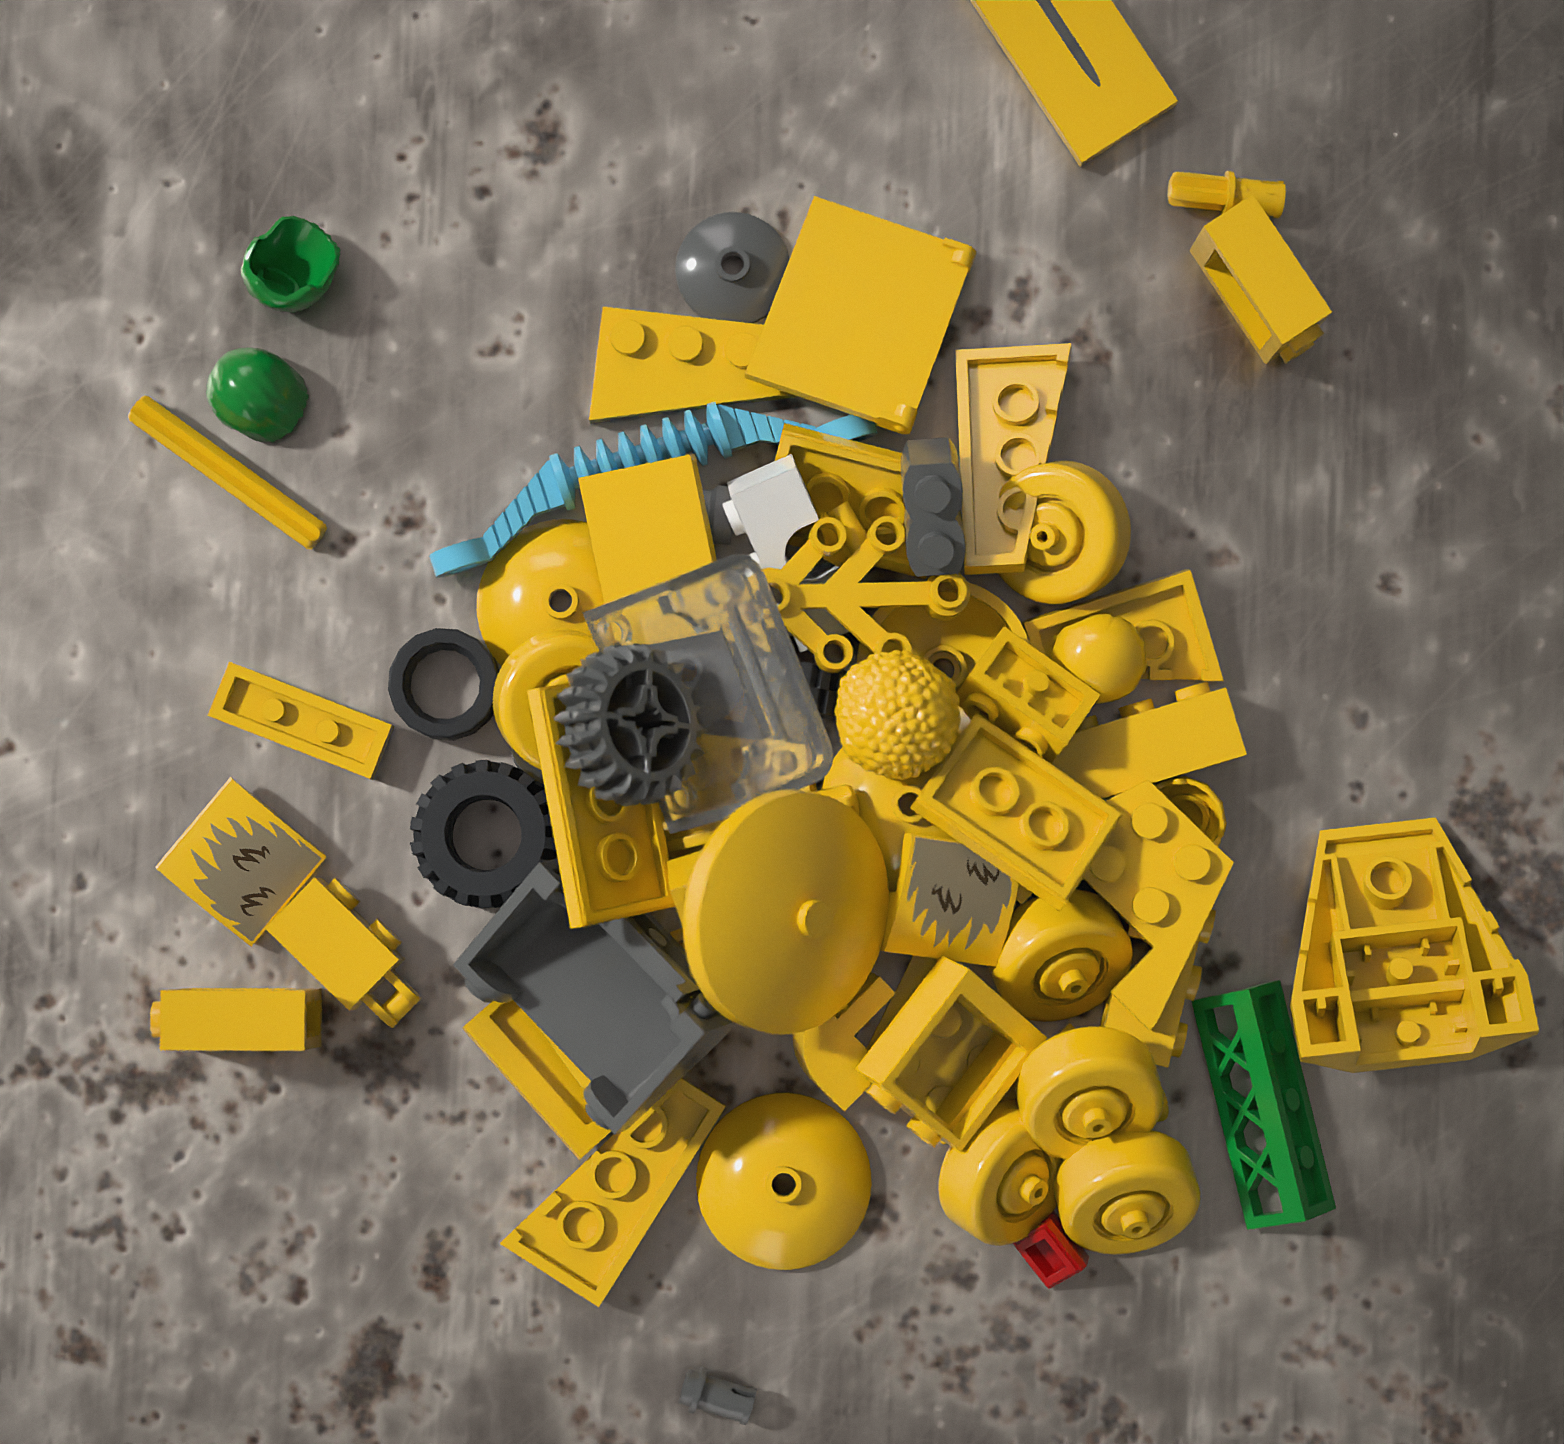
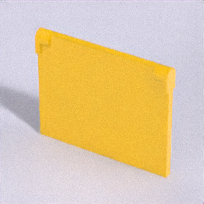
(861, 314)

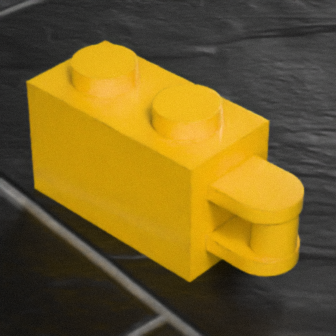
(344, 948)

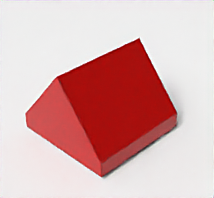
(1052, 1252)

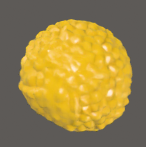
(897, 714)

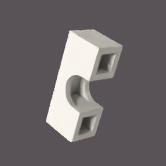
(771, 508)

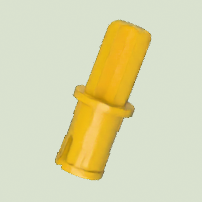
(1224, 192)

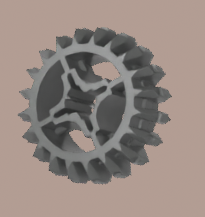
(630, 724)

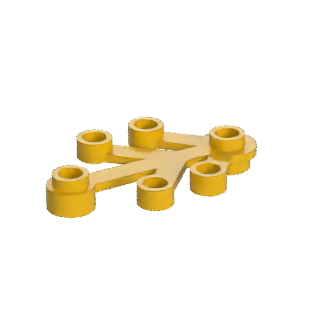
(845, 596)

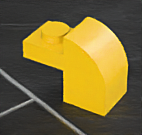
(833, 1052)

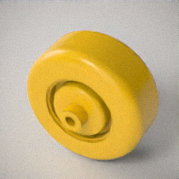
(1076, 532)
(534, 664)
(1062, 959)
(1086, 1088)
(998, 1180)
(1126, 1192)

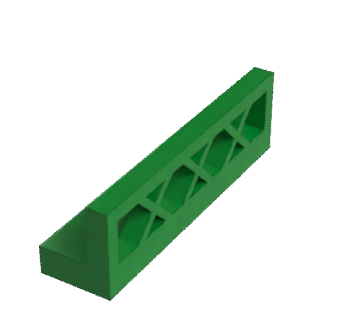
(1284, 1111)

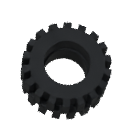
(436, 822)

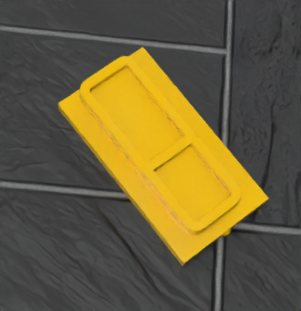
(536, 1072)

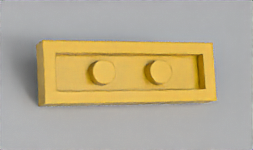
(301, 720)

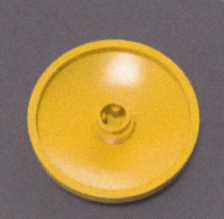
(786, 911)

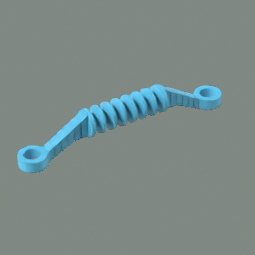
(557, 483)

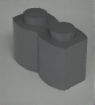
(932, 506)

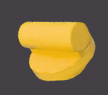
(854, 534)

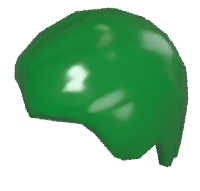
(290, 265)
(256, 393)

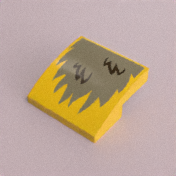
(240, 861)
(948, 903)

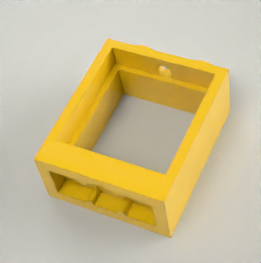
(1261, 281)
(238, 1019)
(984, 1080)

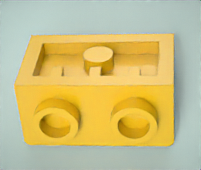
(1026, 695)

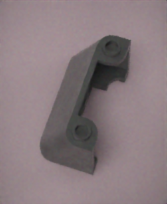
(603, 992)

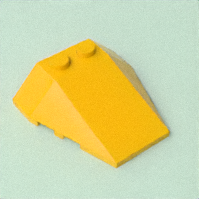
(1401, 956)

